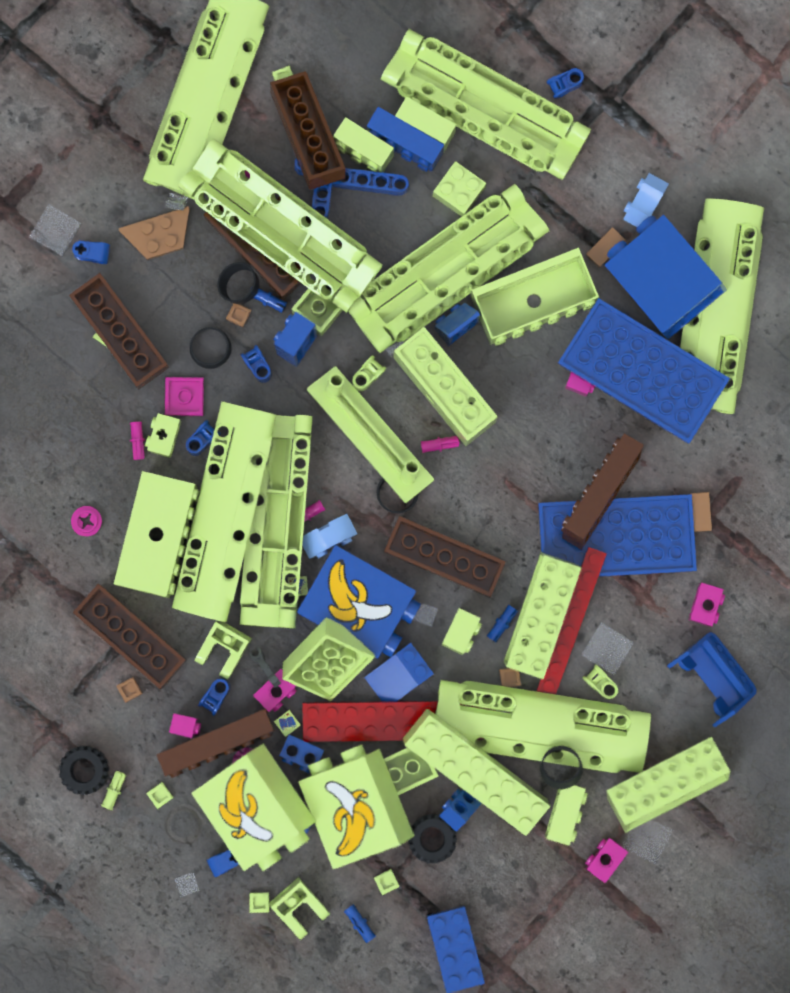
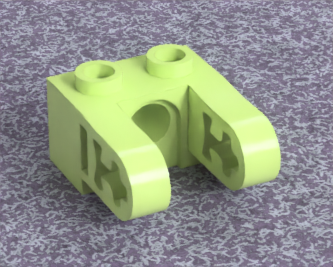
(230, 639)
(290, 899)

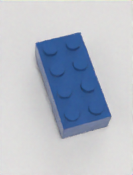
(406, 140)
(295, 338)
(455, 949)

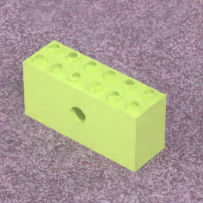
(559, 282)
(445, 386)
(151, 564)
(542, 615)
(668, 785)

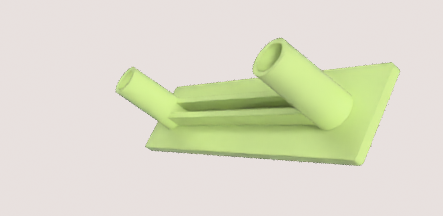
(370, 434)

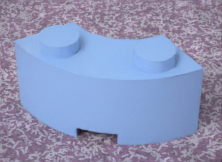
(646, 199)
(334, 533)

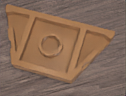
(158, 234)

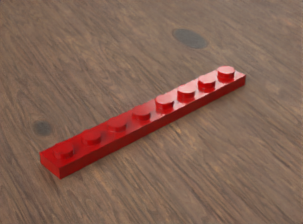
(572, 621)

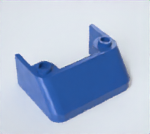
(719, 673)

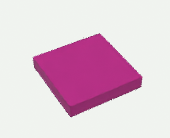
(184, 396)

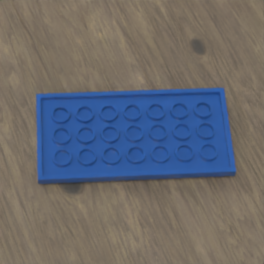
(643, 371)
(635, 533)

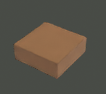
(238, 315)
(510, 677)
(129, 689)

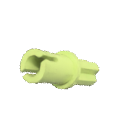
(113, 790)

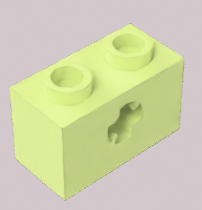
(171, 428)

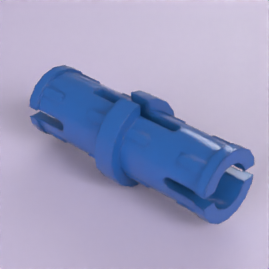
(270, 300)
(502, 623)
(359, 923)

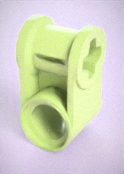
(370, 371)
(600, 682)

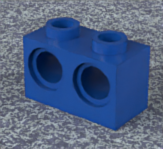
(303, 749)
(460, 809)

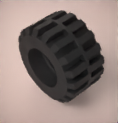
(70, 780)
(444, 851)

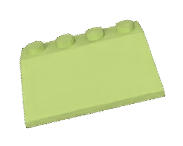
(326, 660)

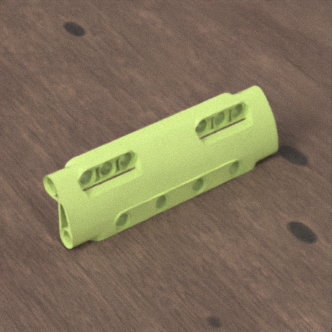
(205, 88)
(486, 104)
(281, 226)
(447, 268)
(732, 311)
(223, 511)
(280, 526)
(544, 722)

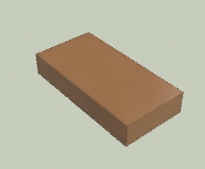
(599, 251)
(701, 512)

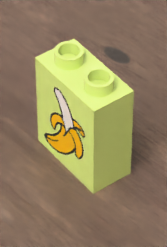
(355, 806)
(255, 809)

